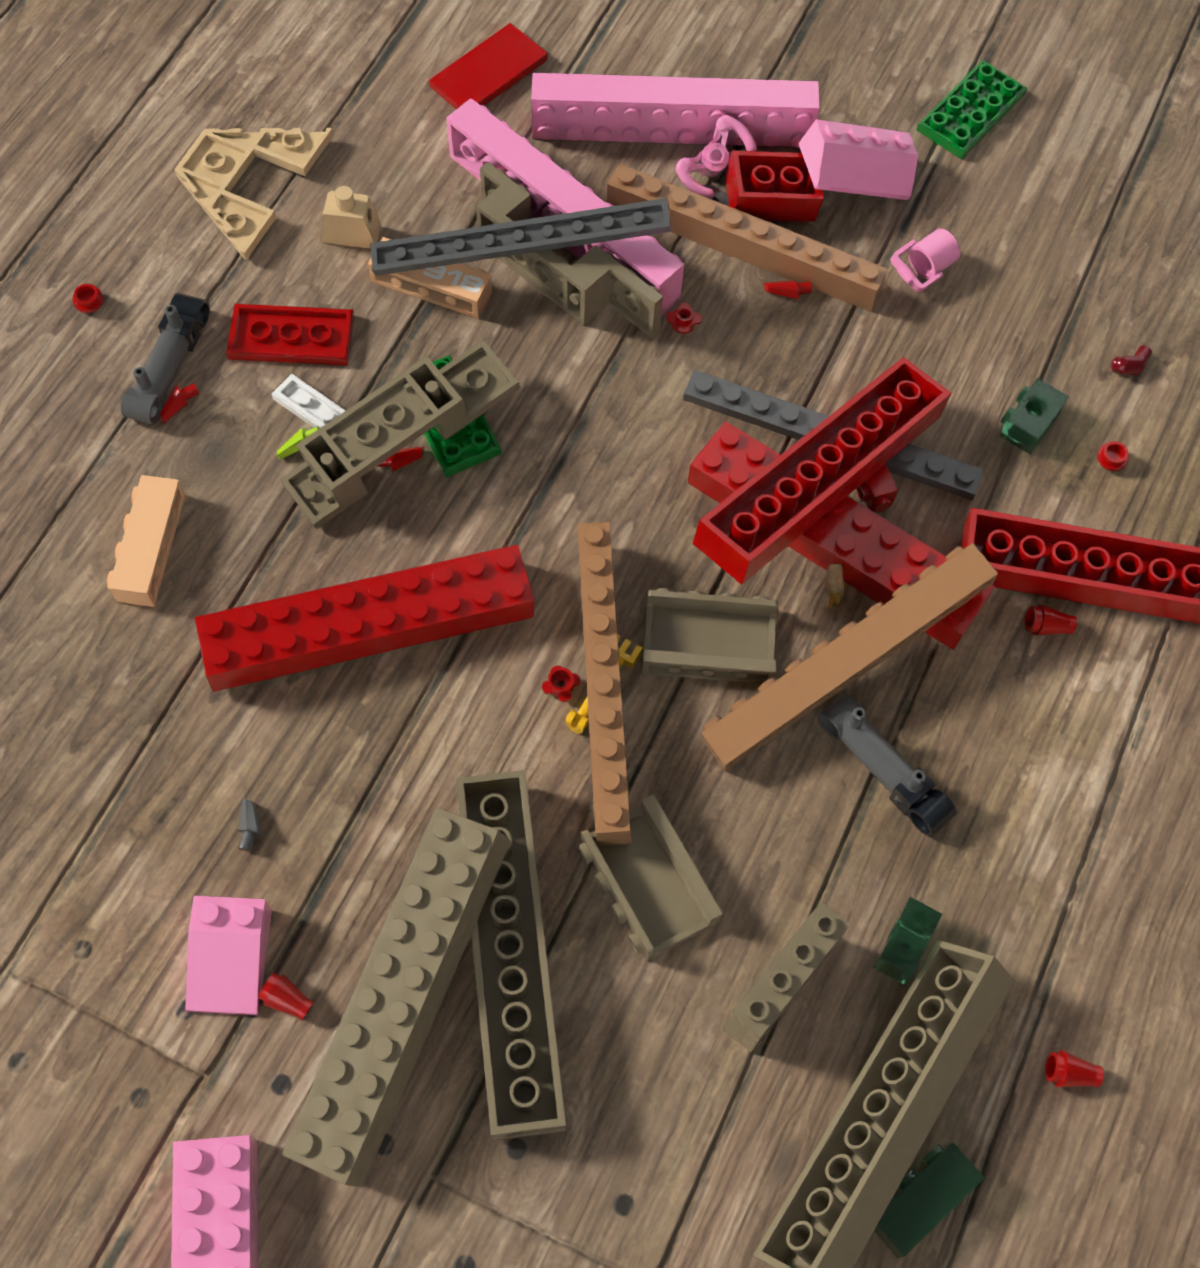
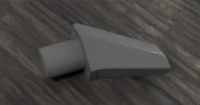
(249, 825)

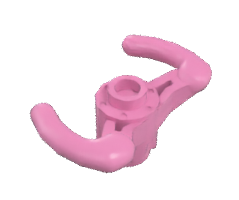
(713, 156)

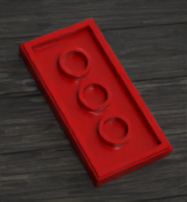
(489, 68)
(290, 334)

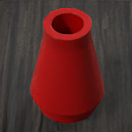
(1048, 621)
(285, 997)
(1072, 1071)

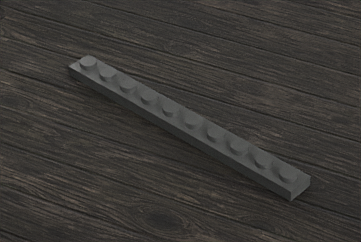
(521, 237)
(797, 421)

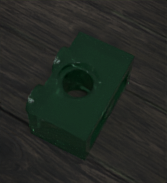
(1028, 430)
(907, 940)

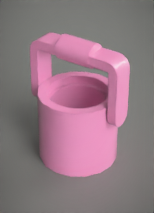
(927, 258)

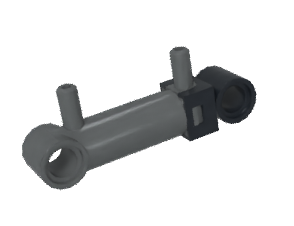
(177, 335)
(909, 788)

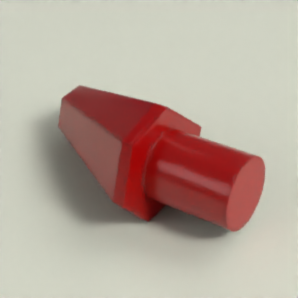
(788, 288)
(177, 401)
(403, 458)

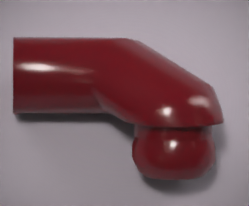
(1132, 364)

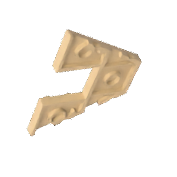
(222, 157)

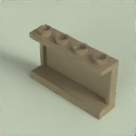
(709, 636)
(652, 883)
(786, 976)

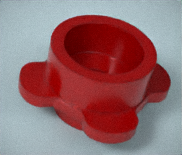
(682, 325)
(562, 674)

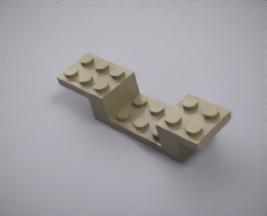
(580, 288)
(389, 421)

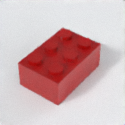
(772, 186)

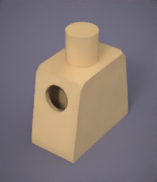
(349, 219)

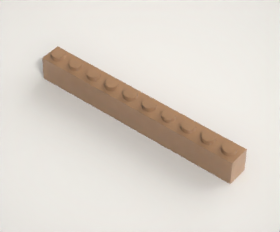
(754, 239)
(848, 656)
(604, 686)

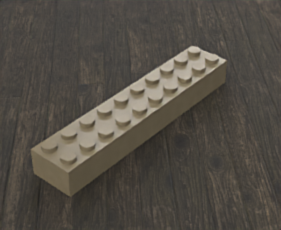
(513, 969)
(397, 999)
(887, 1112)

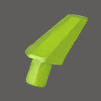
(290, 446)

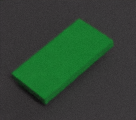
(971, 109)
(467, 446)

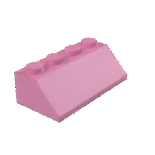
(860, 159)

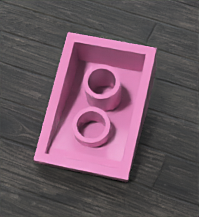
(226, 954)

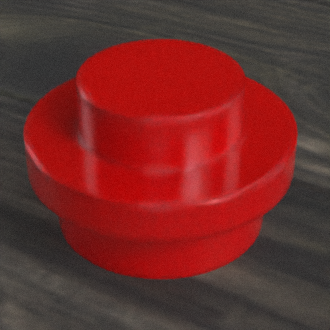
(87, 298)
(1113, 456)

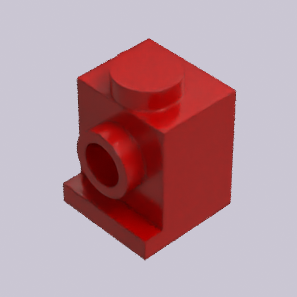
(878, 490)

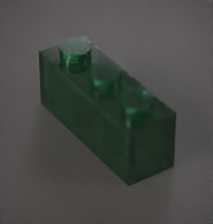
(927, 1198)

